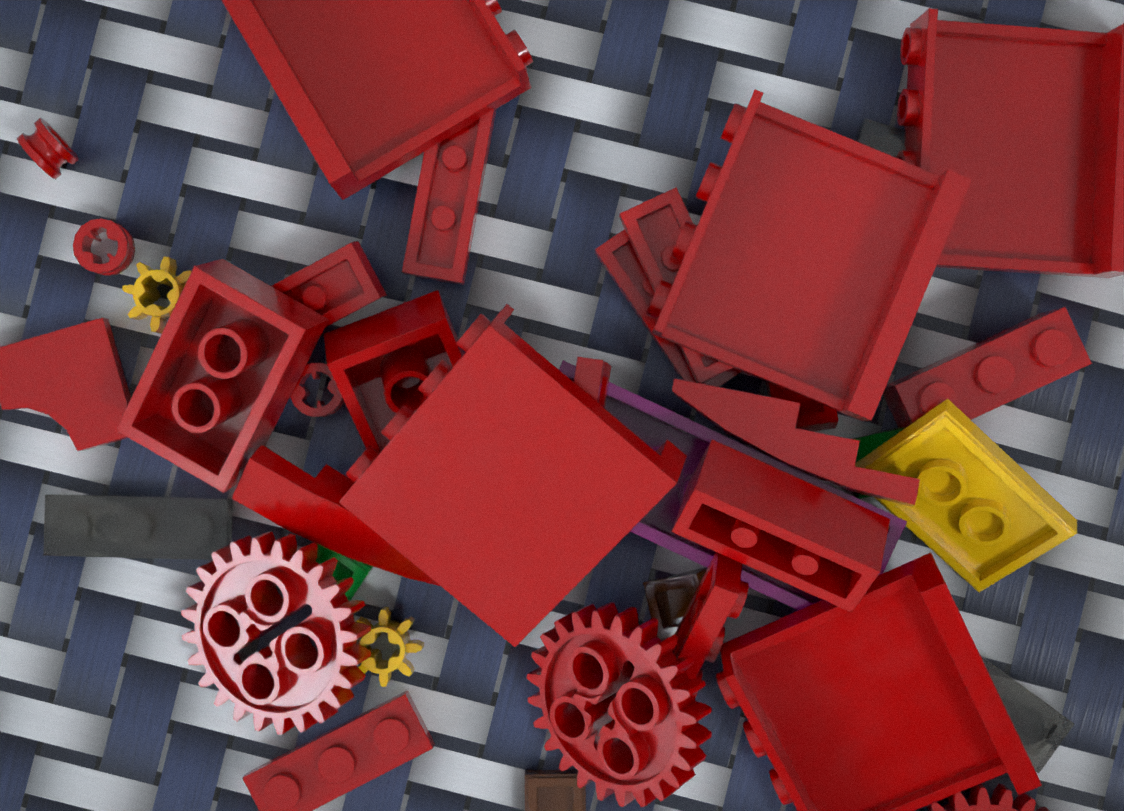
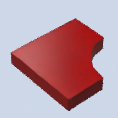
(71, 378)

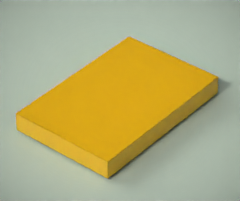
(971, 497)

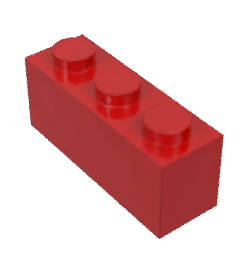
(992, 369)
(782, 526)

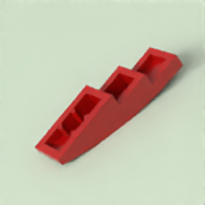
(772, 429)
(313, 511)

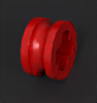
(47, 149)
(92, 262)
(301, 393)

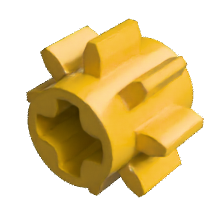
(146, 292)
(397, 634)

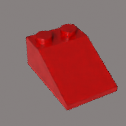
(386, 360)

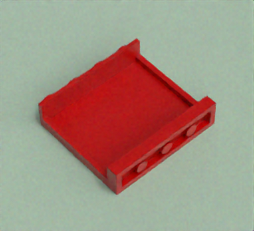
(381, 76)
(1035, 130)
(807, 258)
(507, 480)
(874, 701)

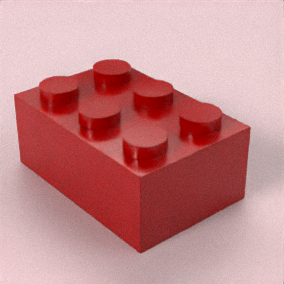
(221, 373)

